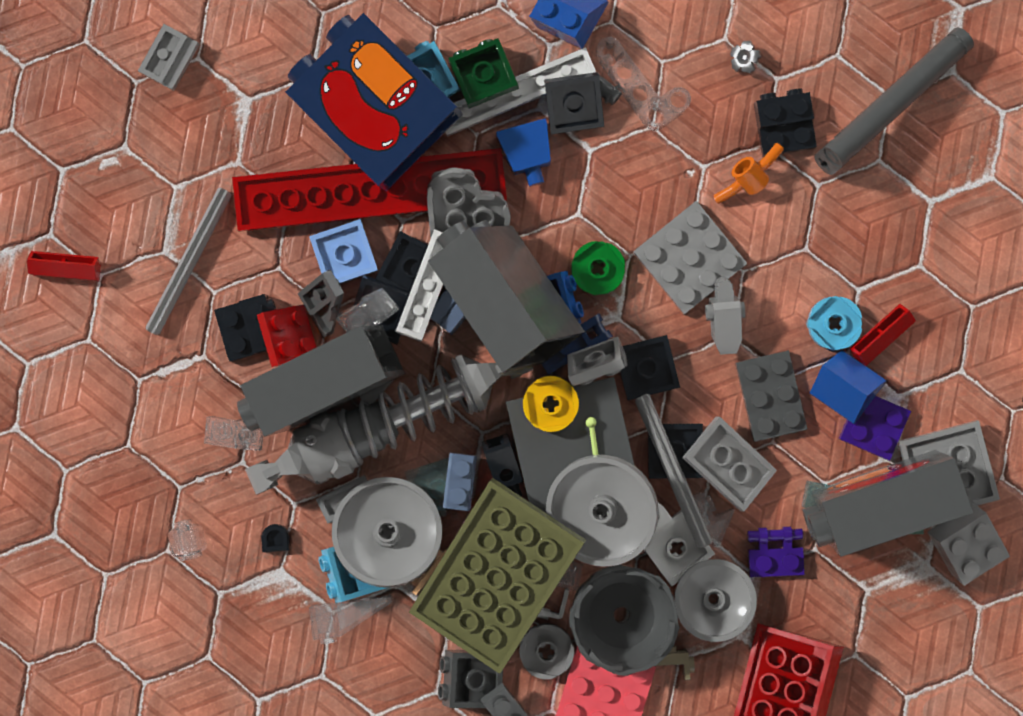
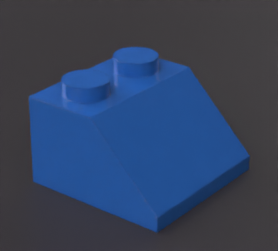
(568, 19)

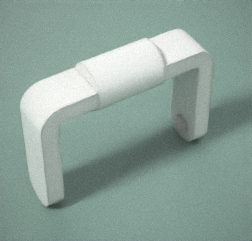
(546, 613)

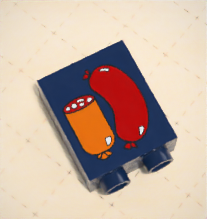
(371, 100)

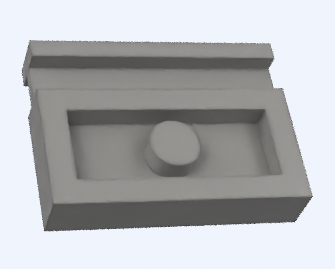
(168, 57)

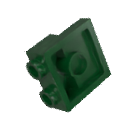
(483, 72)

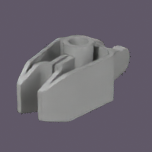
(725, 317)

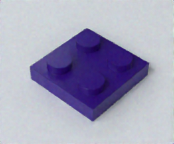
(877, 428)

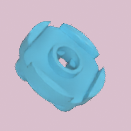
(819, 323)

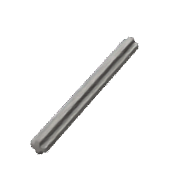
(188, 261)
(673, 471)

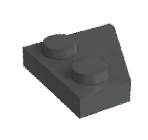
(323, 301)

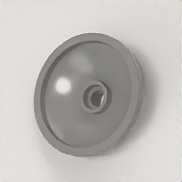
(734, 605)

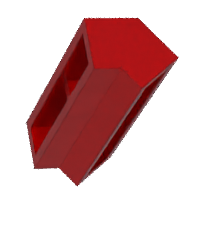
(63, 266)
(882, 334)

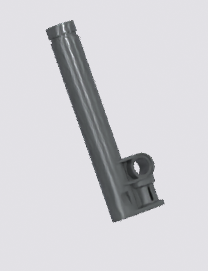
(894, 101)

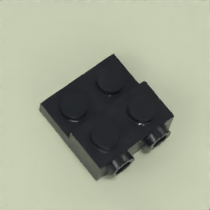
(785, 121)
(241, 326)

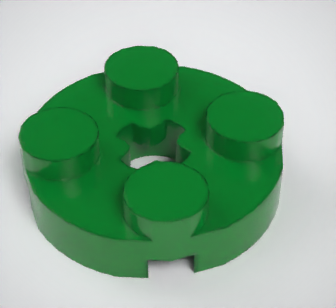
(613, 270)

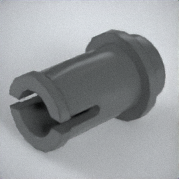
(608, 91)

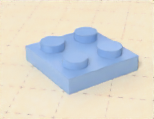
(344, 251)

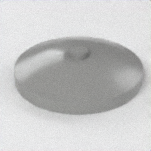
(607, 506)
(387, 532)

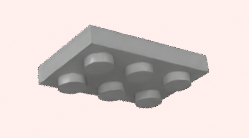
(729, 464)

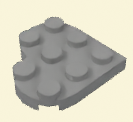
(457, 197)

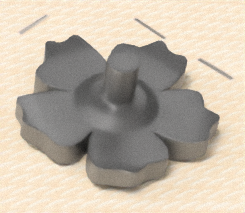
(744, 57)

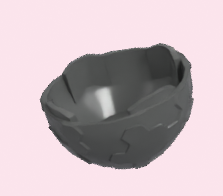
(630, 644)

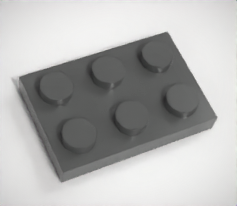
(771, 396)

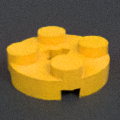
(562, 414)

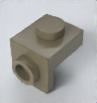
(679, 657)

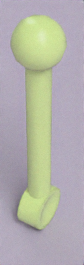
(591, 423)

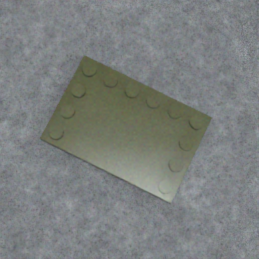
(497, 575)

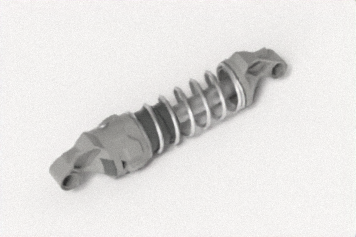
(340, 440)

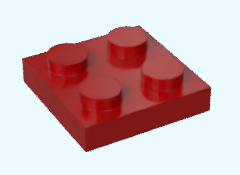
(286, 333)

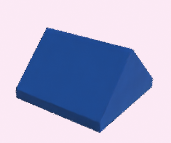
(846, 386)

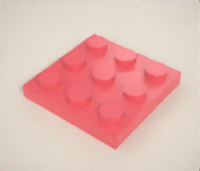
(599, 692)

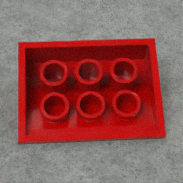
(788, 675)

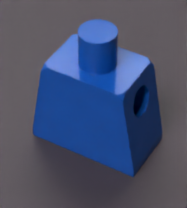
(526, 149)

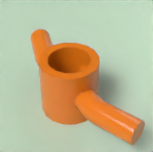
(750, 175)

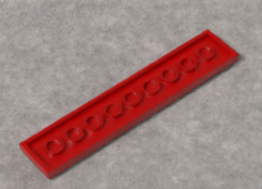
(349, 193)

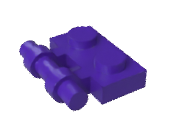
(775, 561)

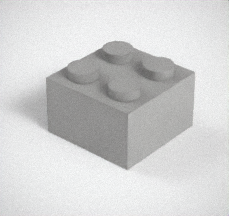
(969, 545)

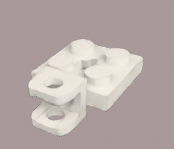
(677, 530)

